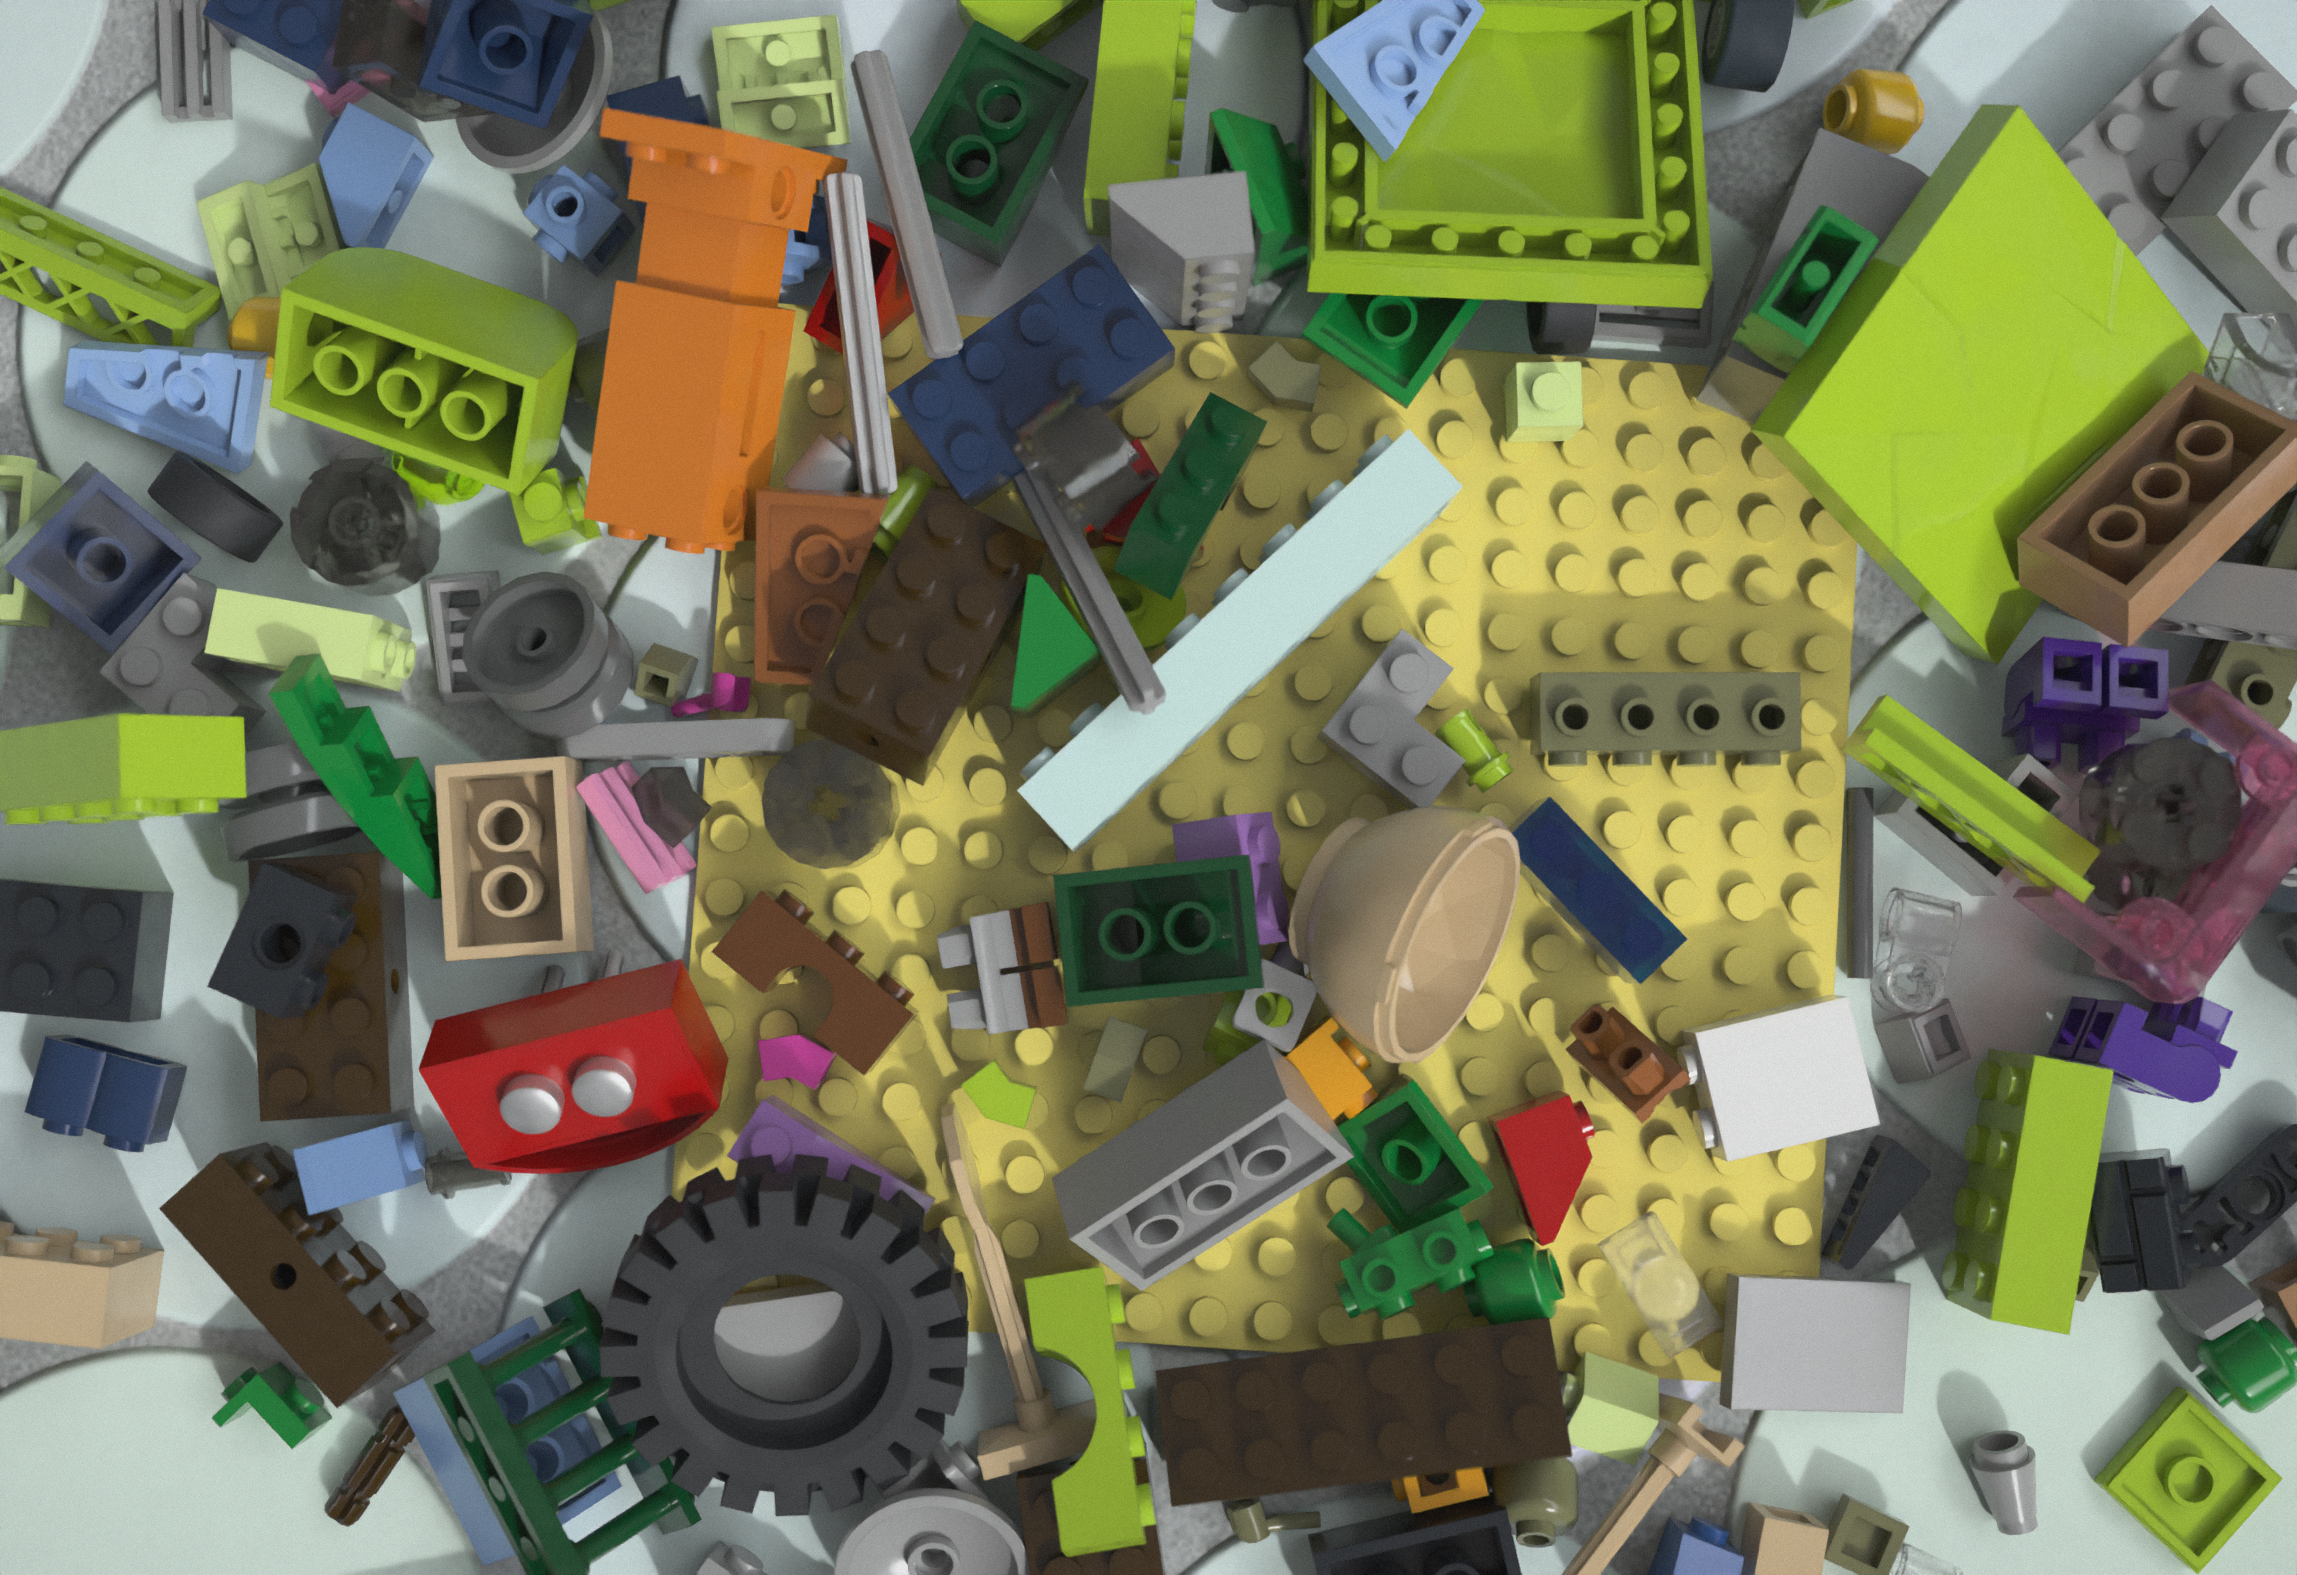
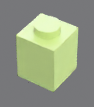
(1543, 401)
(1610, 1407)

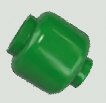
(1515, 1284)
(2248, 1365)

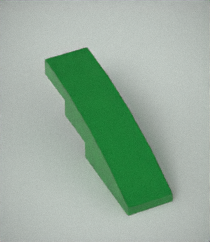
(351, 756)

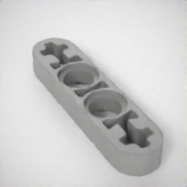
(680, 740)

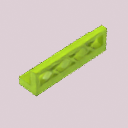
(94, 263)
(1971, 799)

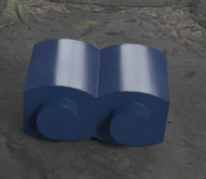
(105, 1091)

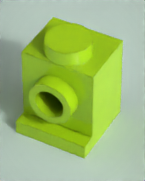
(553, 512)

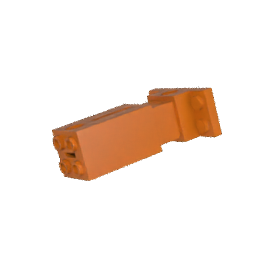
(699, 334)

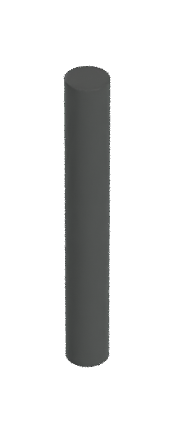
(1860, 882)

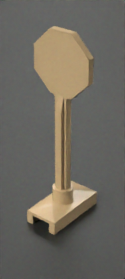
(1041, 1430)
(1670, 1455)

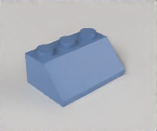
(516, 1400)

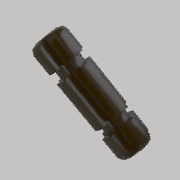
(370, 1468)

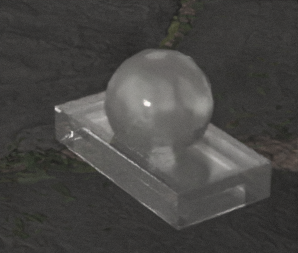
(1660, 1284)

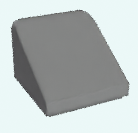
(1923, 1043)
(2211, 1302)

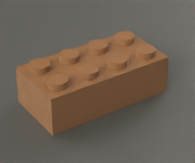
(2159, 508)

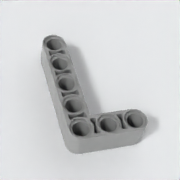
(2237, 606)

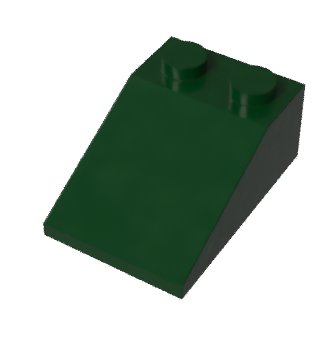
(992, 139)
(1159, 931)

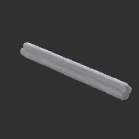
(906, 205)
(860, 333)
(1092, 595)

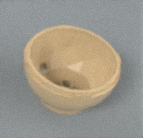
(1406, 923)

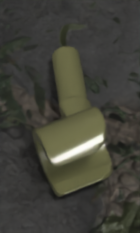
(1252, 1525)

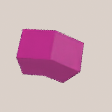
(796, 1057)

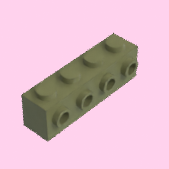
(2251, 672)
(1665, 715)

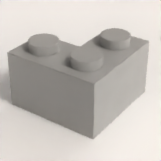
(166, 664)
(1378, 726)
(1952, 853)

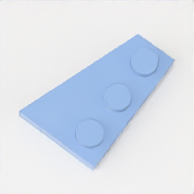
(1390, 62)
(174, 395)

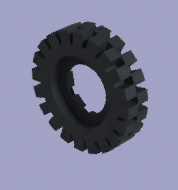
(809, 1226)

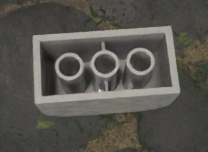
(1834, 173)

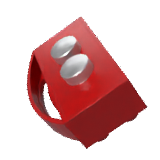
(578, 1070)

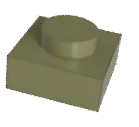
(1864, 1538)

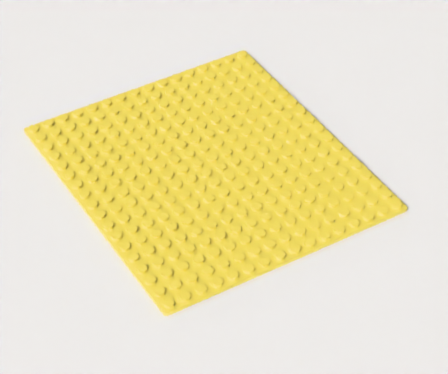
(1626, 550)

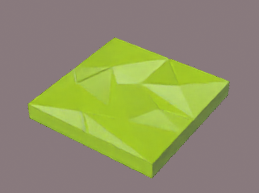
(1536, 171)
(1977, 376)

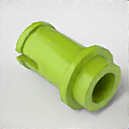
(1483, 760)

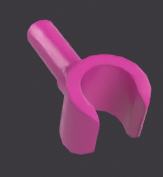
(726, 694)

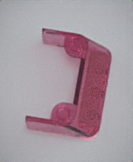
(2178, 945)

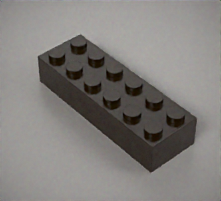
(1362, 1413)

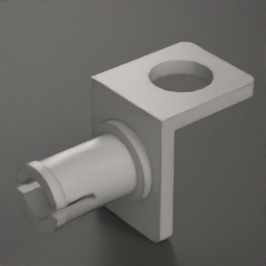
(1282, 976)

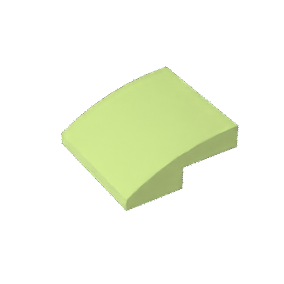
(783, 81)
(268, 233)

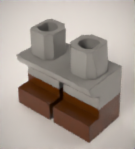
(1012, 999)

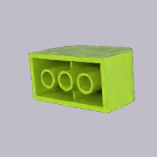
(425, 363)

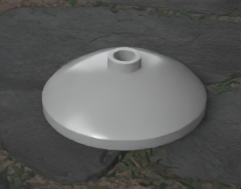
(524, 148)
(900, 1529)

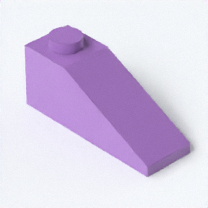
(785, 1131)

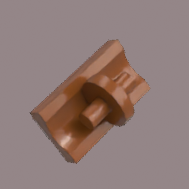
(1624, 1061)

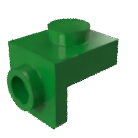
(285, 1402)

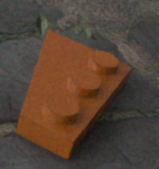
(806, 575)

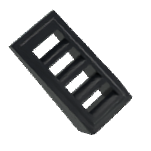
(1877, 1196)

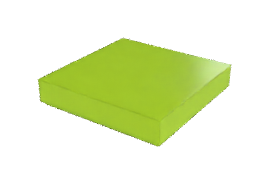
(2188, 1479)

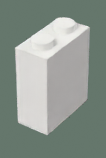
(1778, 1078)

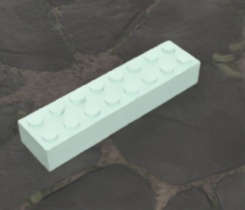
(1244, 638)

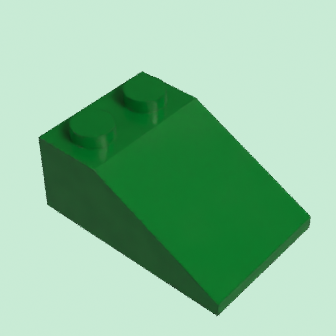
(1273, 185)
(1390, 338)

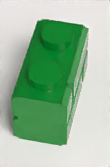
(1805, 288)

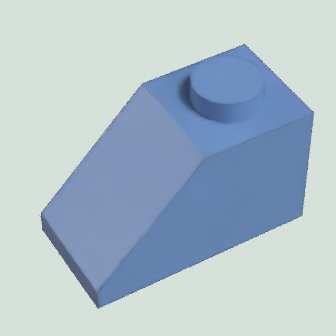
(370, 174)
(360, 1165)

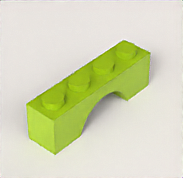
(1099, 1496)

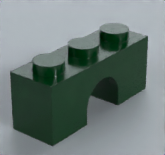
(1189, 496)

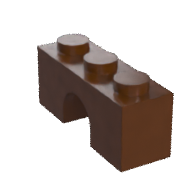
(865, 1009)

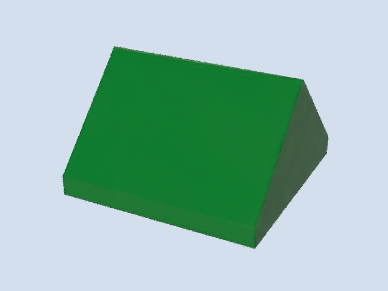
(1051, 651)
(1411, 1157)

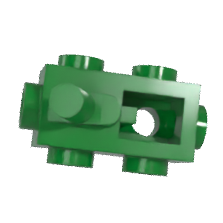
(1394, 1267)

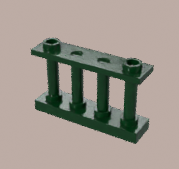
(498, 1447)

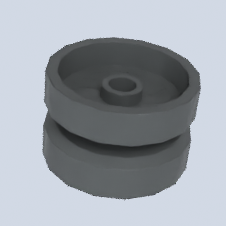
(548, 655)
(287, 806)

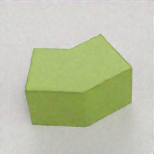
(1000, 1096)

